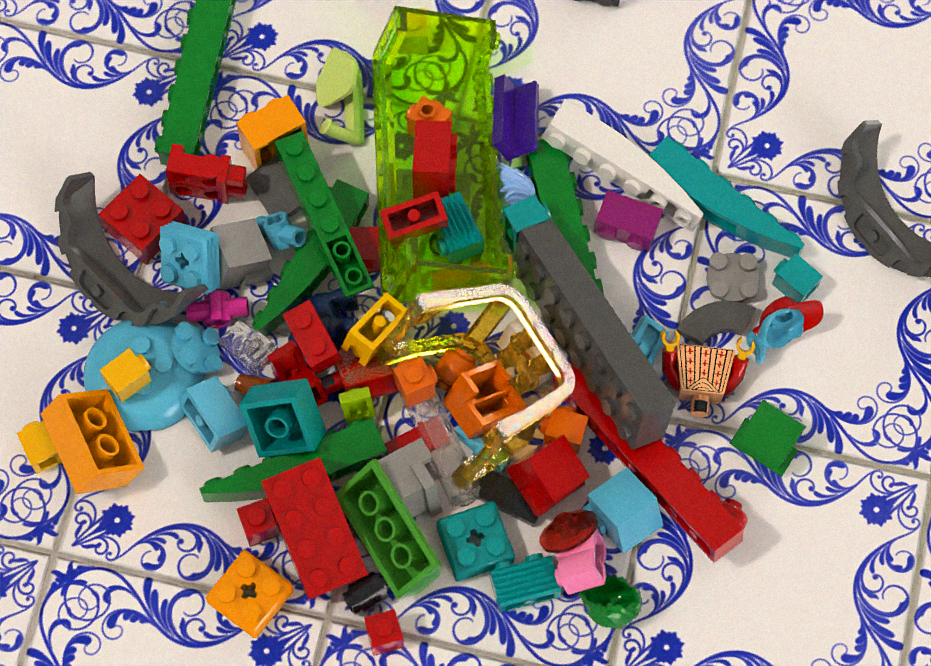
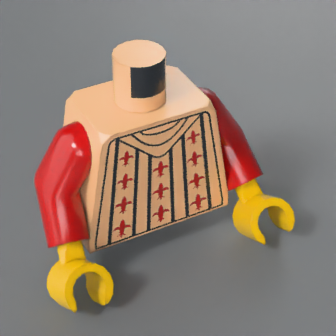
(703, 372)

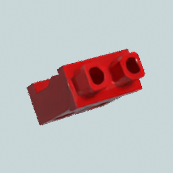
(205, 176)

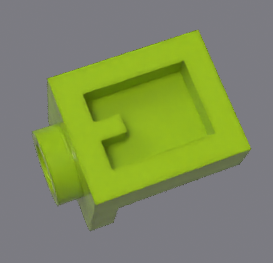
(357, 404)

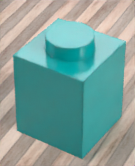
(796, 278)

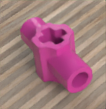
(218, 309)

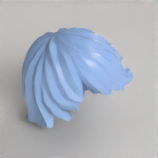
(513, 186)

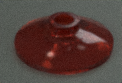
(568, 531)

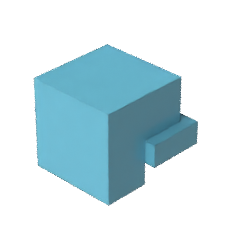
(625, 510)

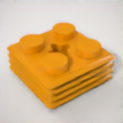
(253, 613)

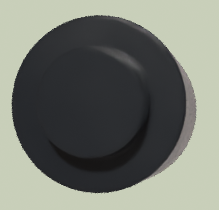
(366, 593)

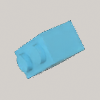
(213, 413)

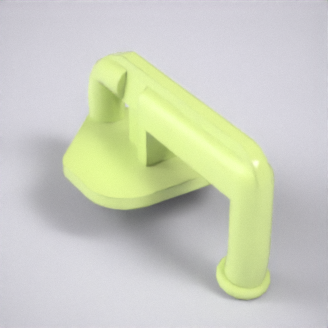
(340, 80)

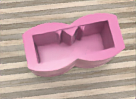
(582, 566)

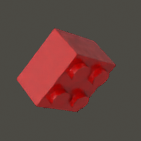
(434, 158)
(137, 215)

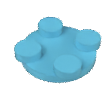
(196, 349)

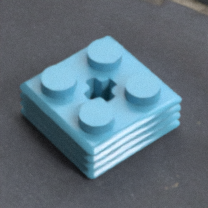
(189, 256)

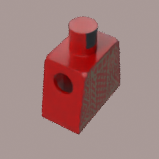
(352, 375)

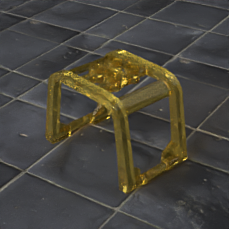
(501, 300)

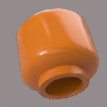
(451, 366)

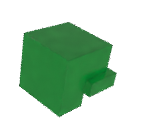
(769, 437)

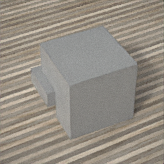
(242, 254)
(413, 478)

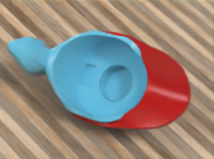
(782, 322)

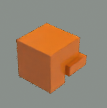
(482, 398)

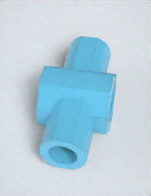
(281, 231)

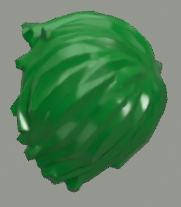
(612, 603)

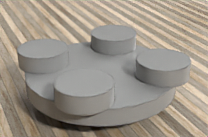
(733, 276)

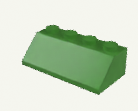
(388, 531)

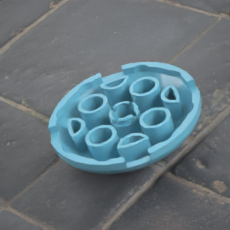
(158, 402)

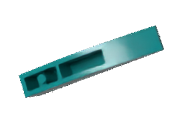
(722, 203)

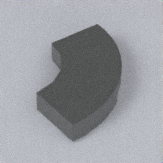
(716, 319)

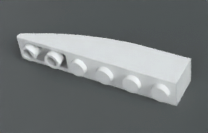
(619, 161)

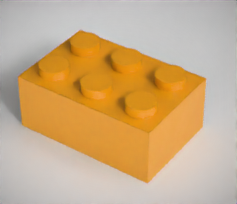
(92, 441)

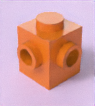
(426, 110)
(415, 381)
(567, 422)

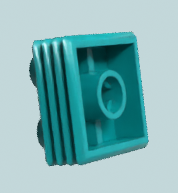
(465, 558)

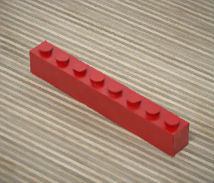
(666, 477)

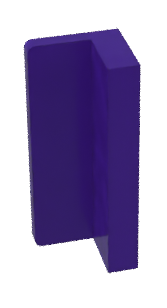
(515, 117)

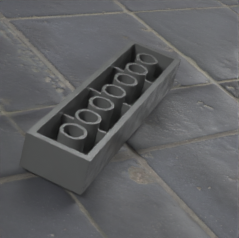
(593, 335)

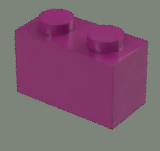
(627, 221)

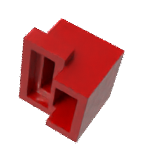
(548, 474)

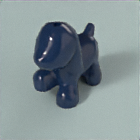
(328, 308)

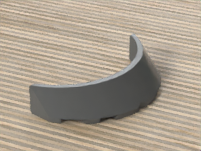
(869, 211)
(99, 270)

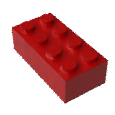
(313, 528)

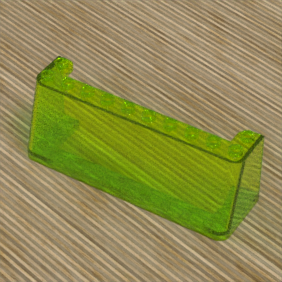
(446, 62)

